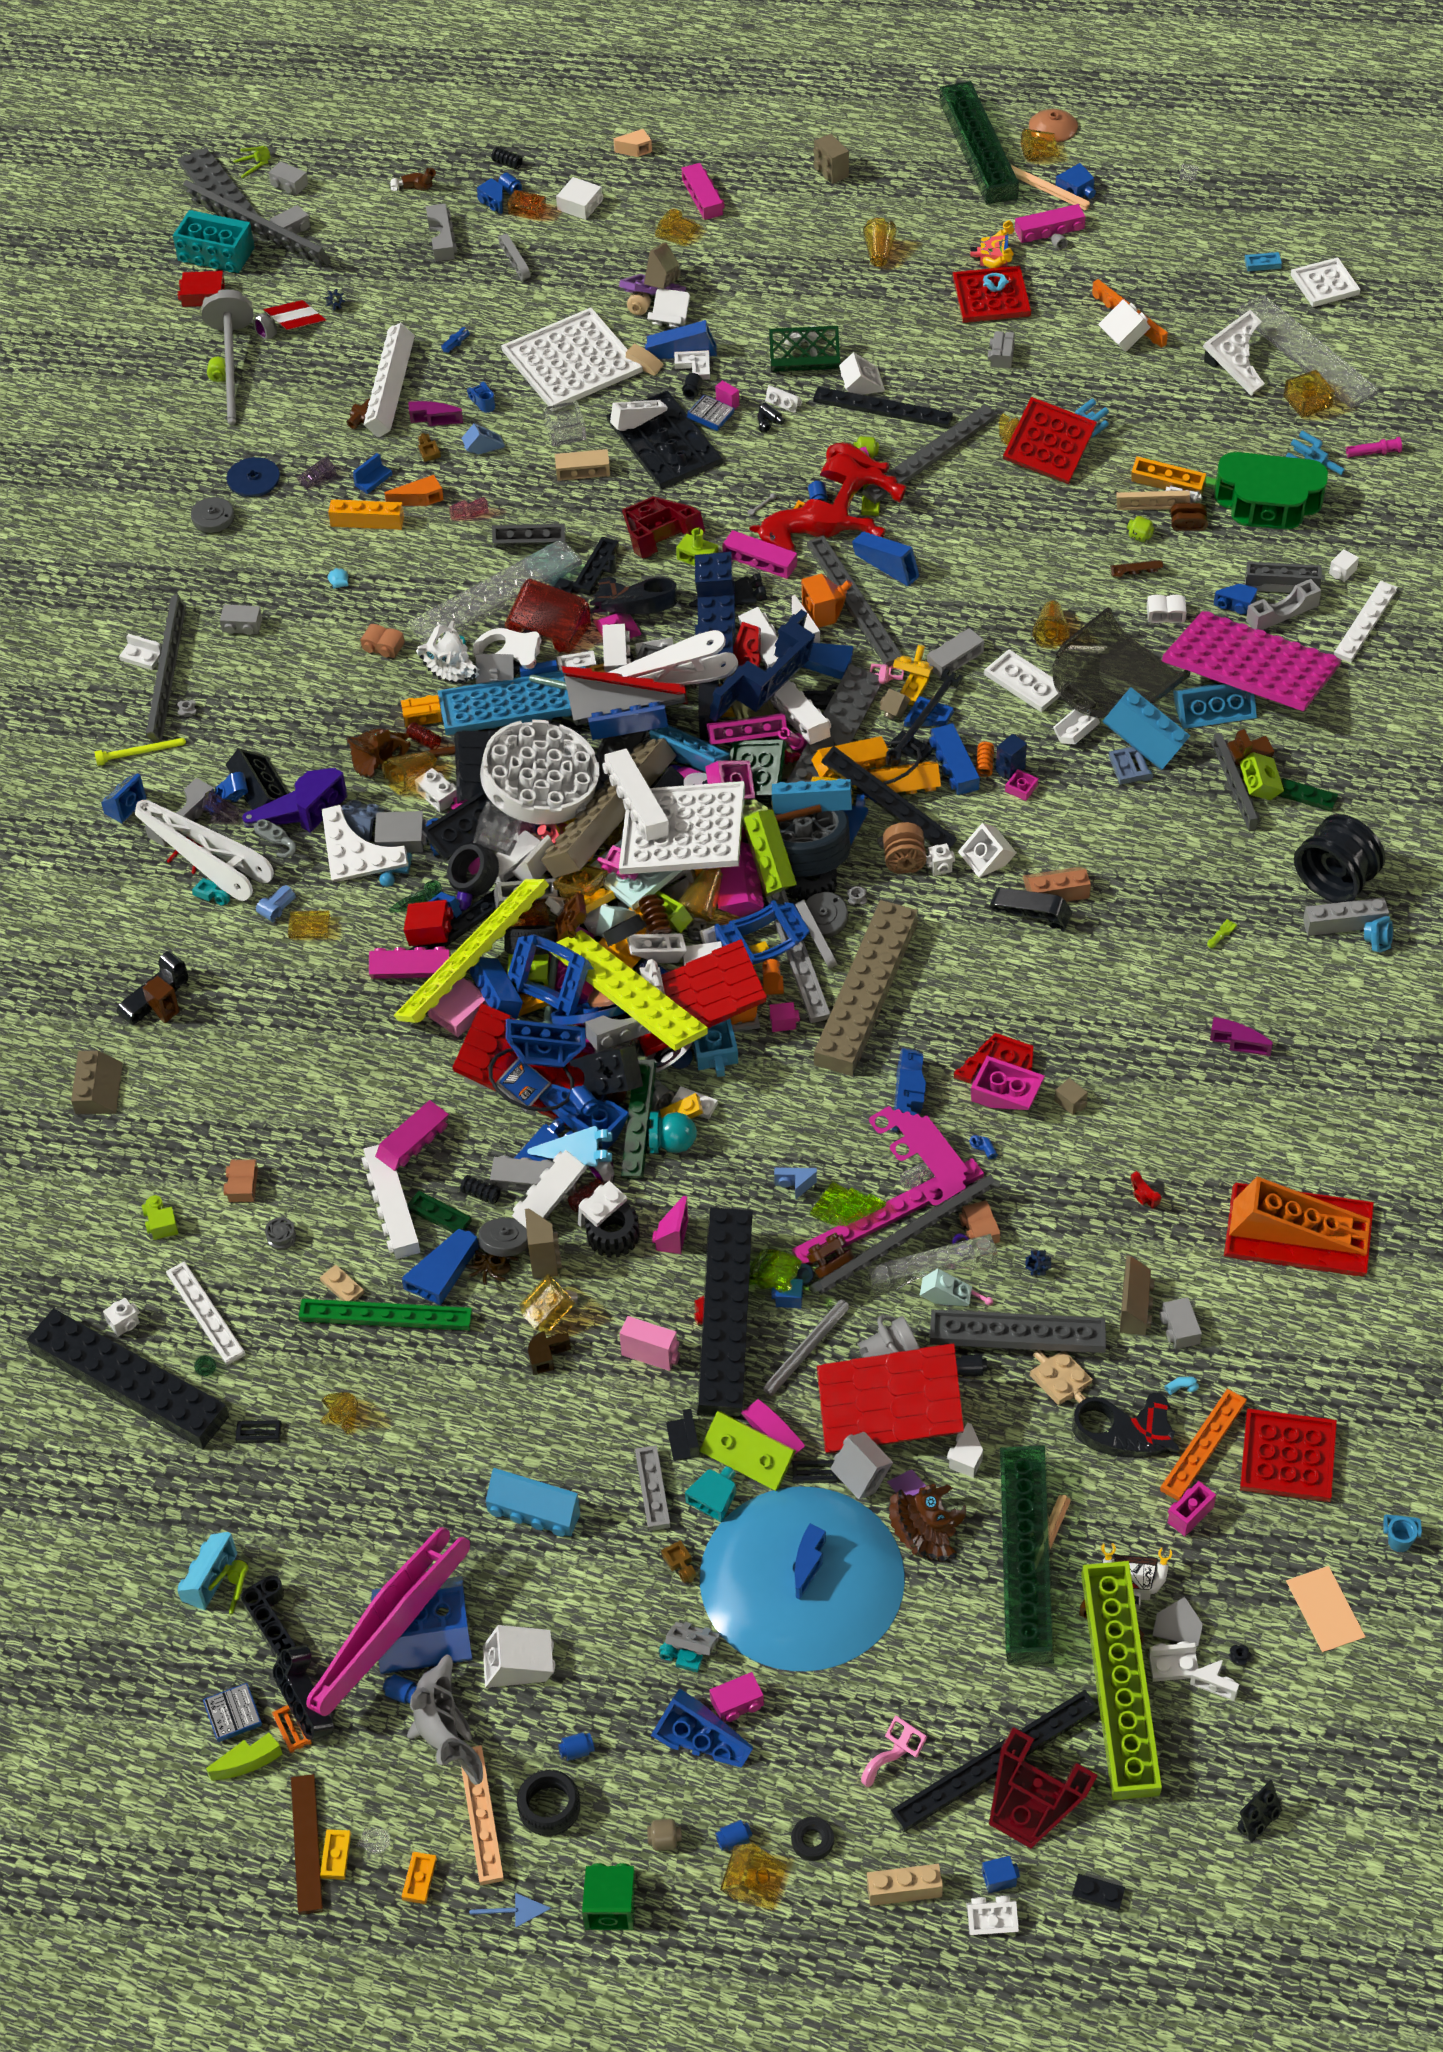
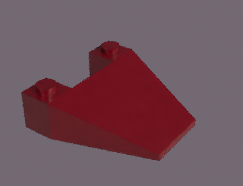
(658, 522)
(1027, 1799)

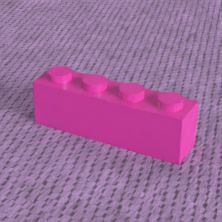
(702, 191)
(1050, 222)
(760, 554)
(745, 728)
(406, 963)
(412, 1135)

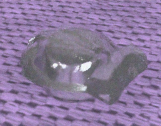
(374, 1840)

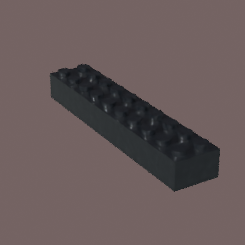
(725, 1312)
(128, 1378)

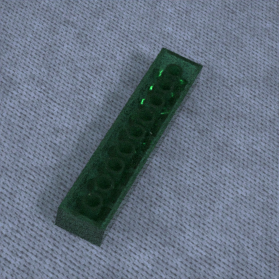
(979, 143)
(1026, 1556)

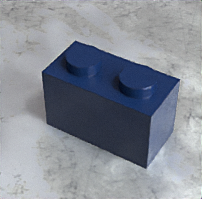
(1011, 756)

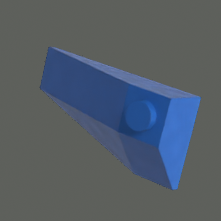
(608, 1115)
(697, 1728)

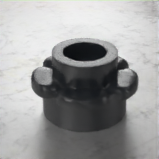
(1239, 1660)

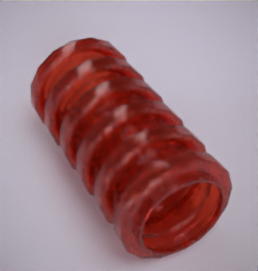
(423, 736)
(586, 1192)

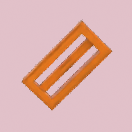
(299, 1743)

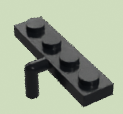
(597, 565)

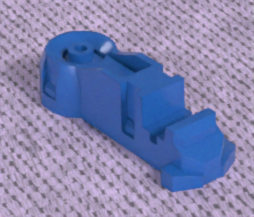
(909, 1083)

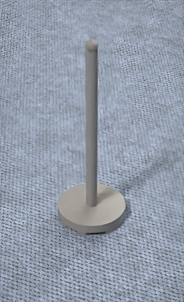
(228, 312)

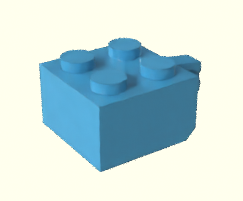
(716, 1048)

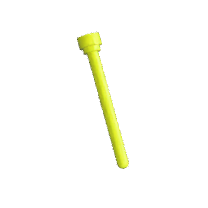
(103, 757)

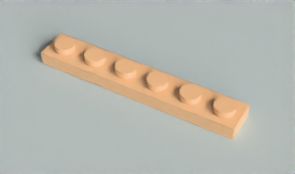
(483, 1827)

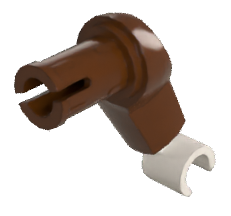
(414, 180)

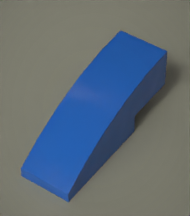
(808, 1558)

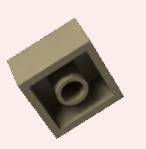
(831, 158)

